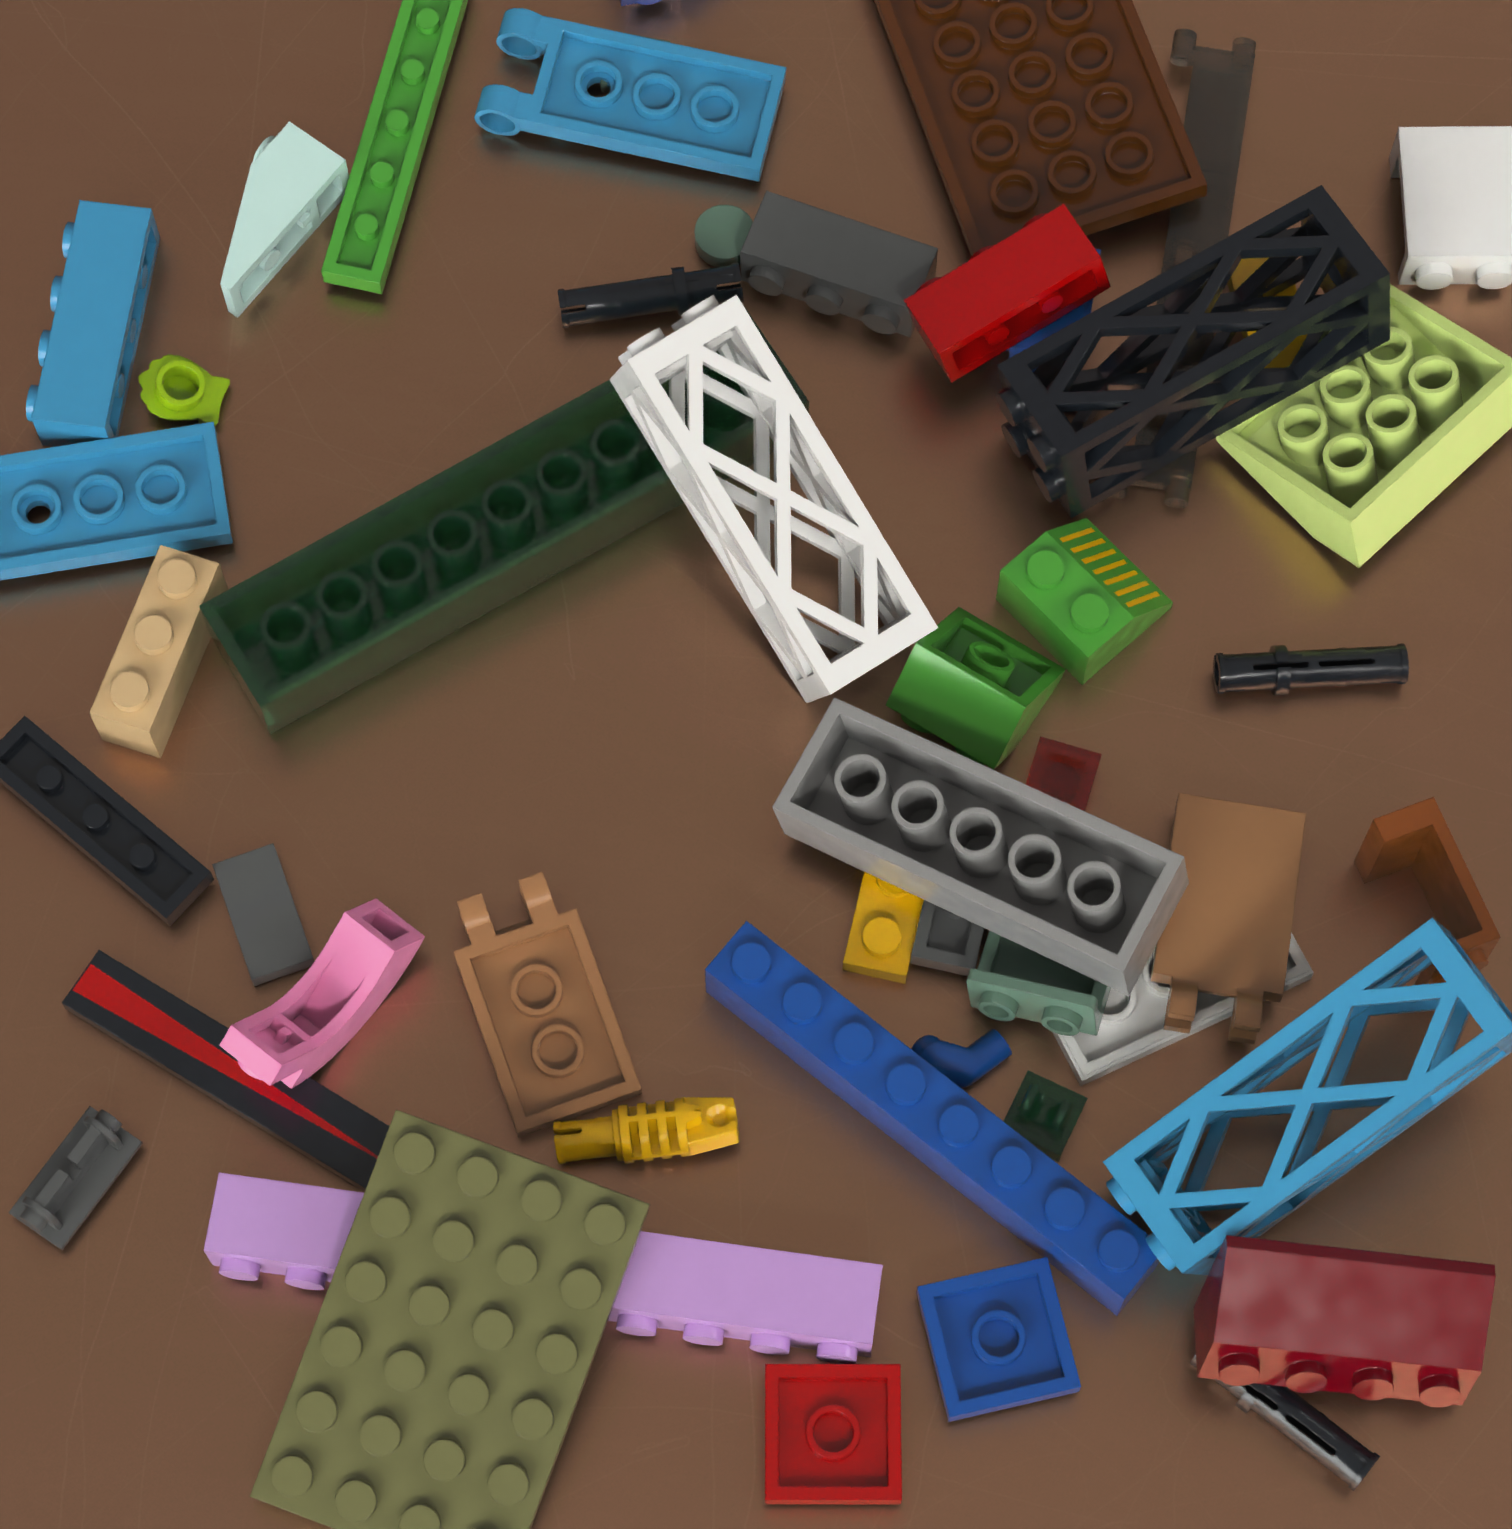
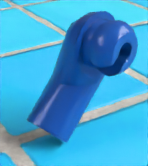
(960, 1063)

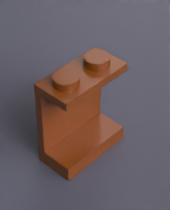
(1422, 840)

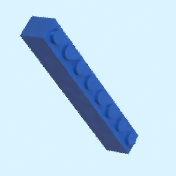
(931, 1117)

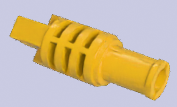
(650, 1131)

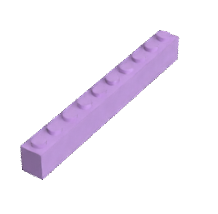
(669, 1284)

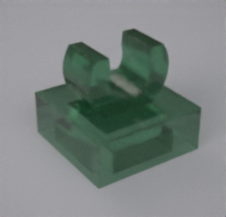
(1045, 1114)

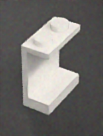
(1455, 205)

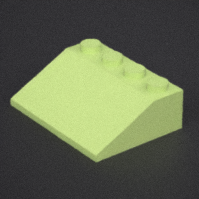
(1381, 432)

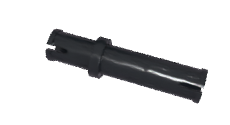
(649, 295)
(1287, 669)
(1306, 1428)

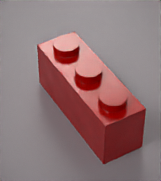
(1007, 292)

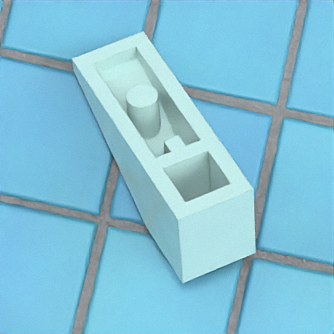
(284, 201)

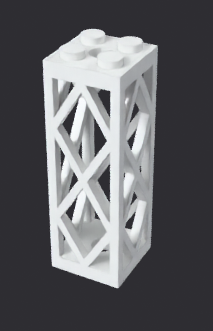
(798, 448)

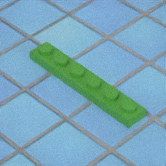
(392, 144)

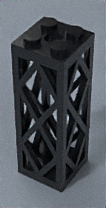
(1074, 452)

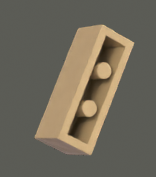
(157, 653)

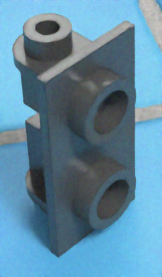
(76, 1177)

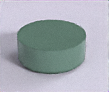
(721, 234)

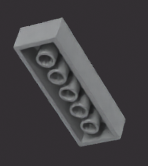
(982, 845)

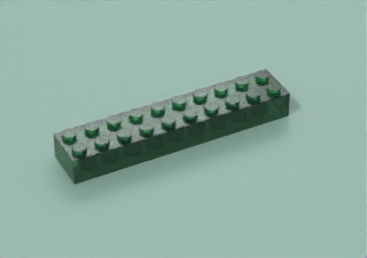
(453, 549)

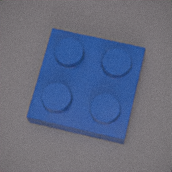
(998, 1339)

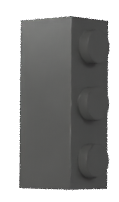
(835, 263)

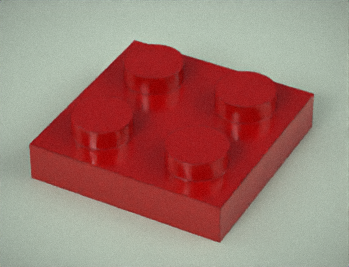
(833, 1434)

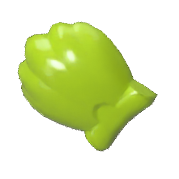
(182, 390)

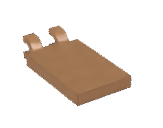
(1235, 913)
(543, 1012)

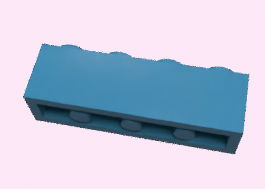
(94, 324)

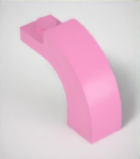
(329, 1001)

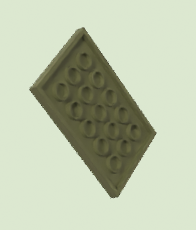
(450, 1339)

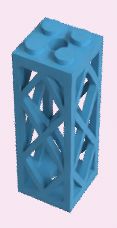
(1147, 1186)

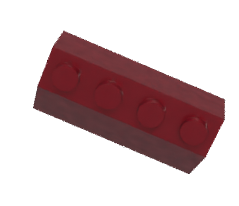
(1343, 1321)

